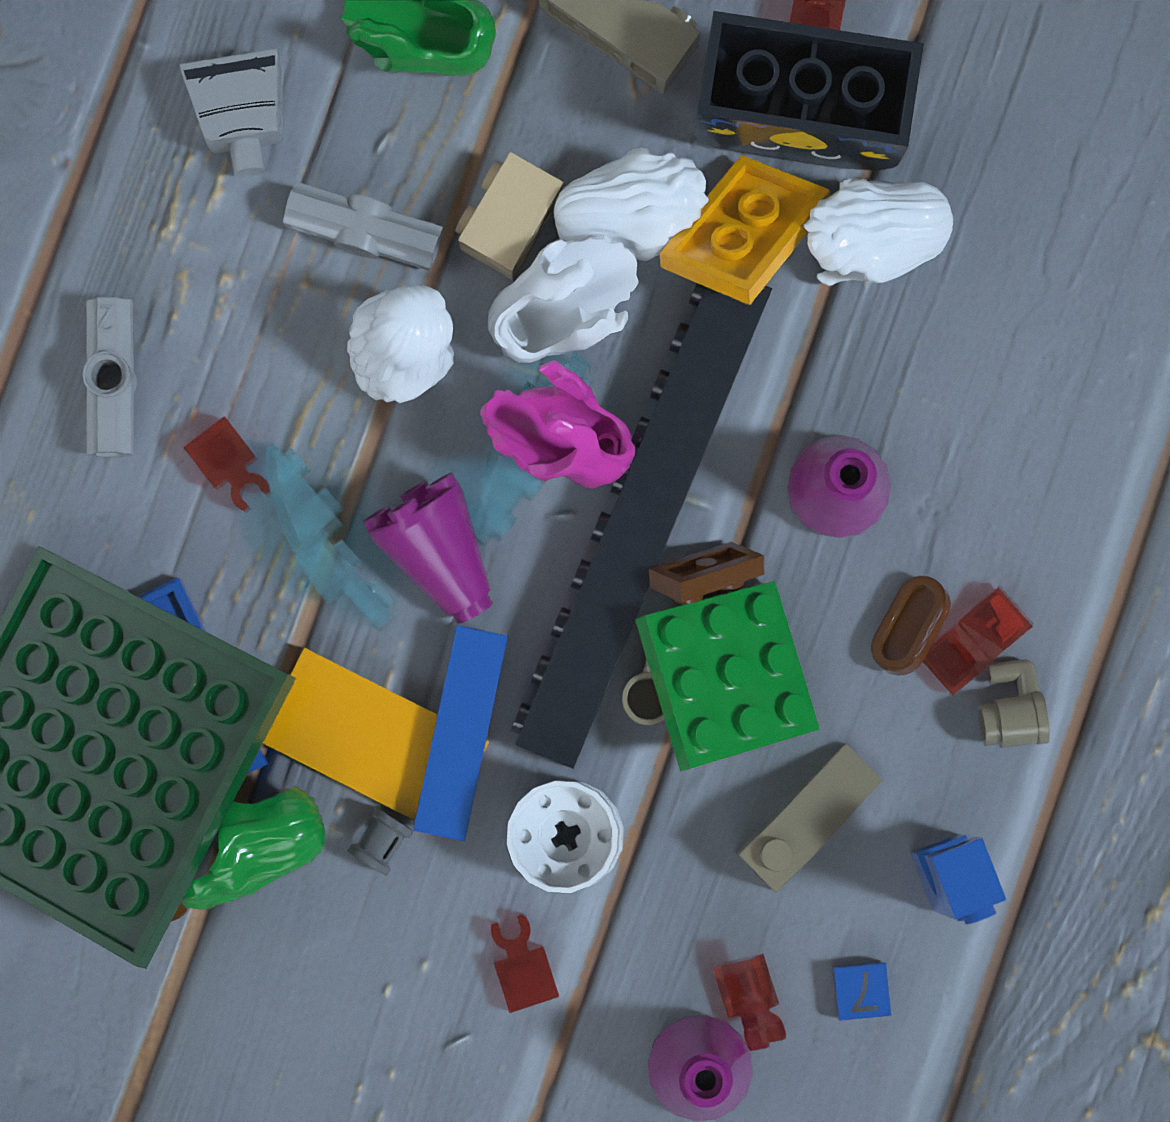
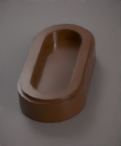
(910, 625)

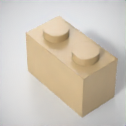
(509, 215)

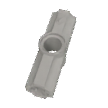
(363, 226)
(110, 344)

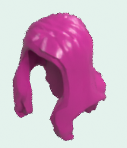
(559, 431)

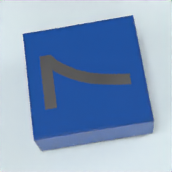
(861, 991)

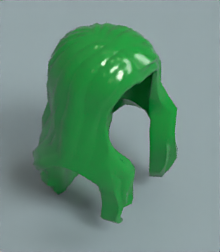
(422, 34)
(259, 846)

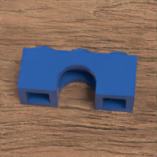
(959, 878)

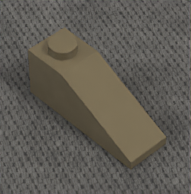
(634, 33)
(809, 818)

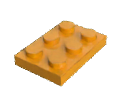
(744, 230)

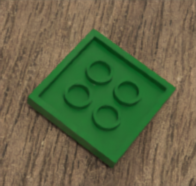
(727, 675)

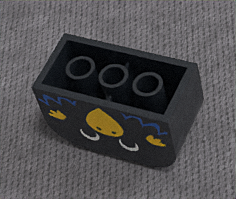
(807, 92)

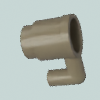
(641, 699)
(1016, 718)

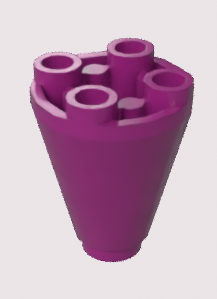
(827, 502)
(435, 546)
(695, 1046)

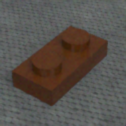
(706, 572)

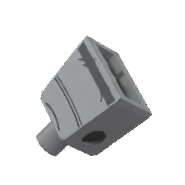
(238, 105)

